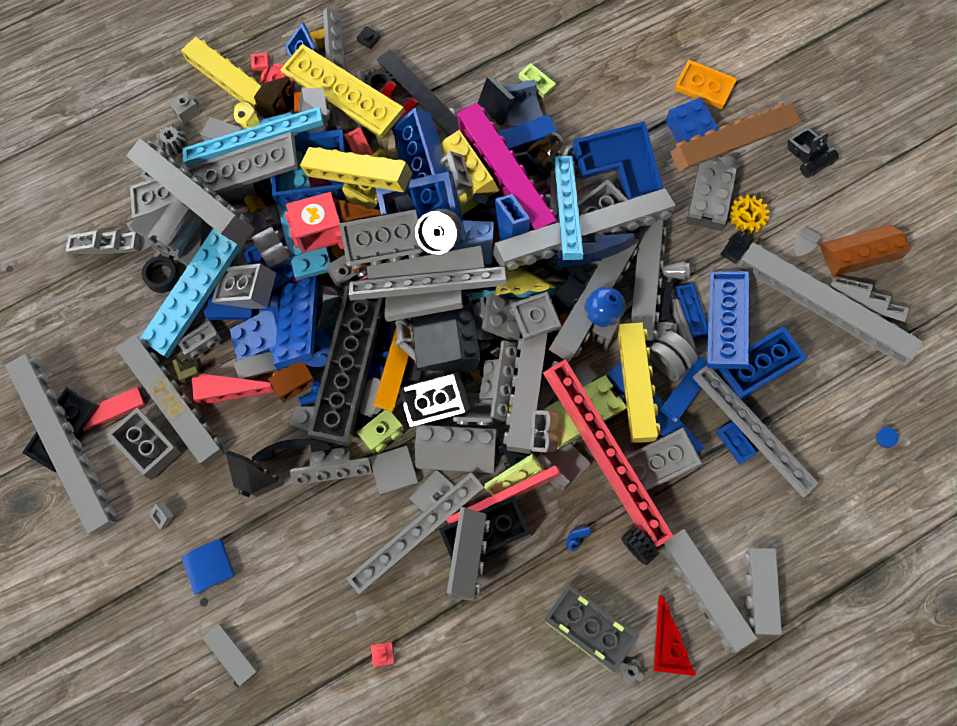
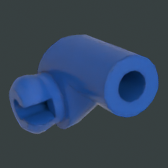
(312, 396)
(575, 536)

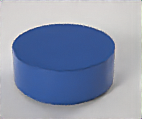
(887, 437)

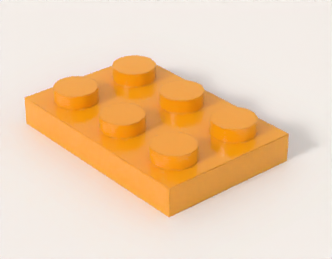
(706, 83)

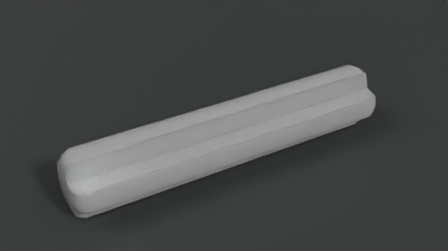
(681, 321)

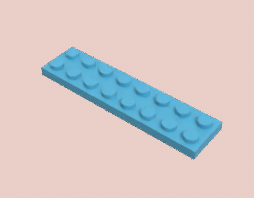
(190, 293)

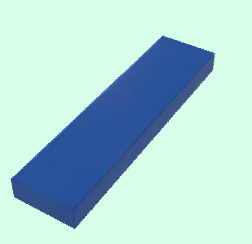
(683, 392)

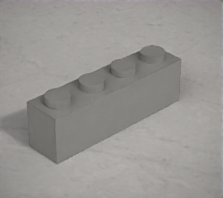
(762, 591)

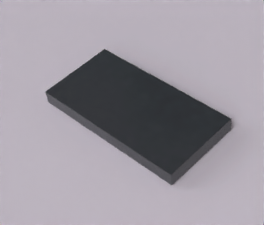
(77, 412)

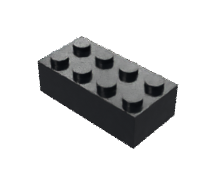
(505, 528)

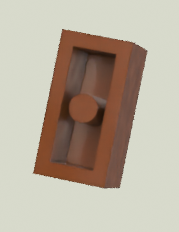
(291, 381)

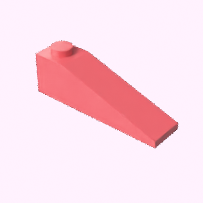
(214, 388)

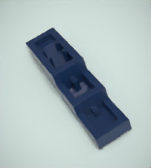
(603, 247)

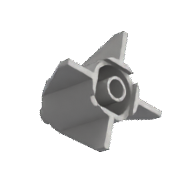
(172, 230)

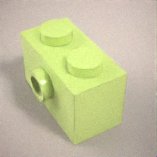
(380, 431)

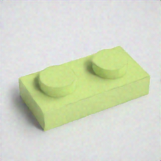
(544, 84)

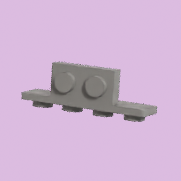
(498, 380)
(330, 465)

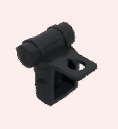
(812, 151)

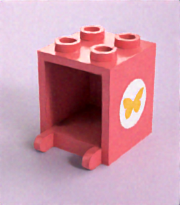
(314, 223)

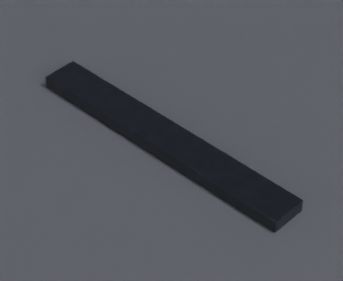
(420, 92)

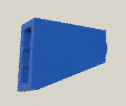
(511, 217)

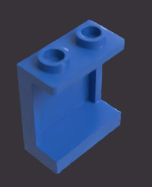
(225, 312)

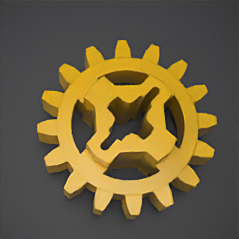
(751, 212)

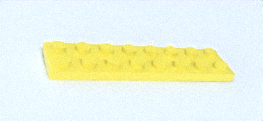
(343, 90)

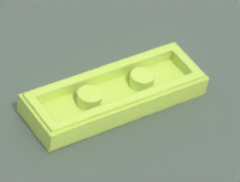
(519, 472)

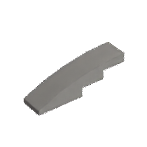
(103, 243)
(862, 293)

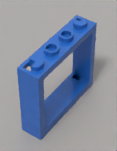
(302, 143)
(446, 177)

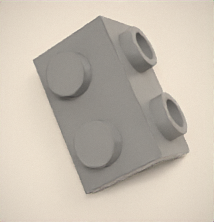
(199, 341)

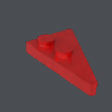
(669, 651)

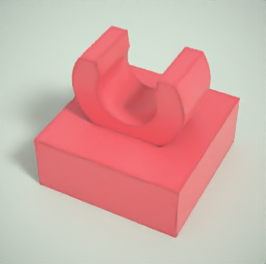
(382, 654)

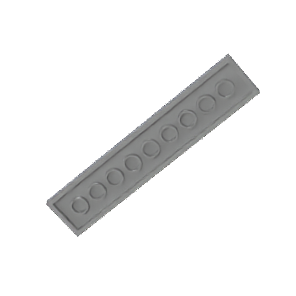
(223, 172)

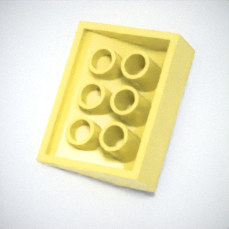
(480, 177)

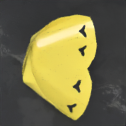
(250, 117)
(524, 280)

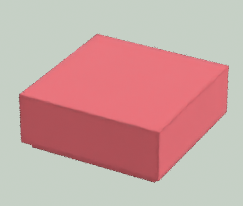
(259, 62)

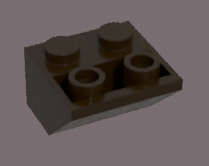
(275, 97)

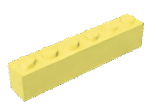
(222, 71)
(356, 169)
(637, 383)

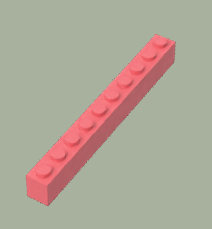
(607, 453)

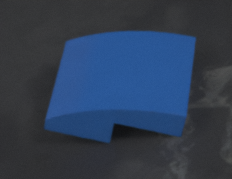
(208, 566)

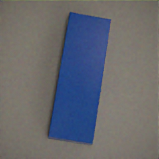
(692, 310)

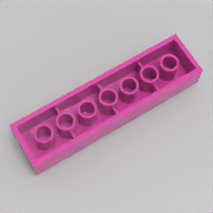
(502, 165)

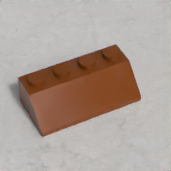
(865, 249)

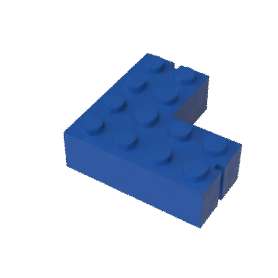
(623, 151)

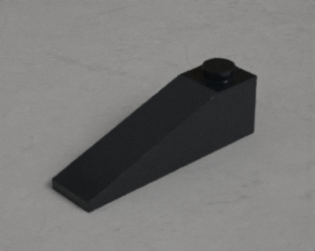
(249, 477)

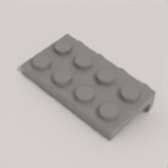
(380, 239)

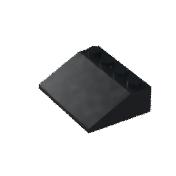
(447, 340)

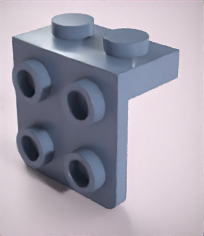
(525, 104)

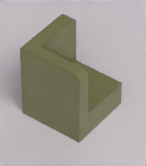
(187, 371)

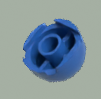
(605, 306)

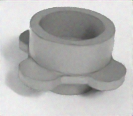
(627, 677)

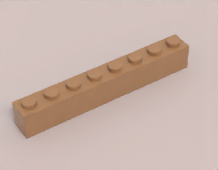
(734, 137)

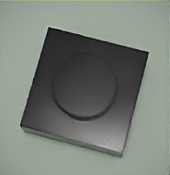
(368, 37)

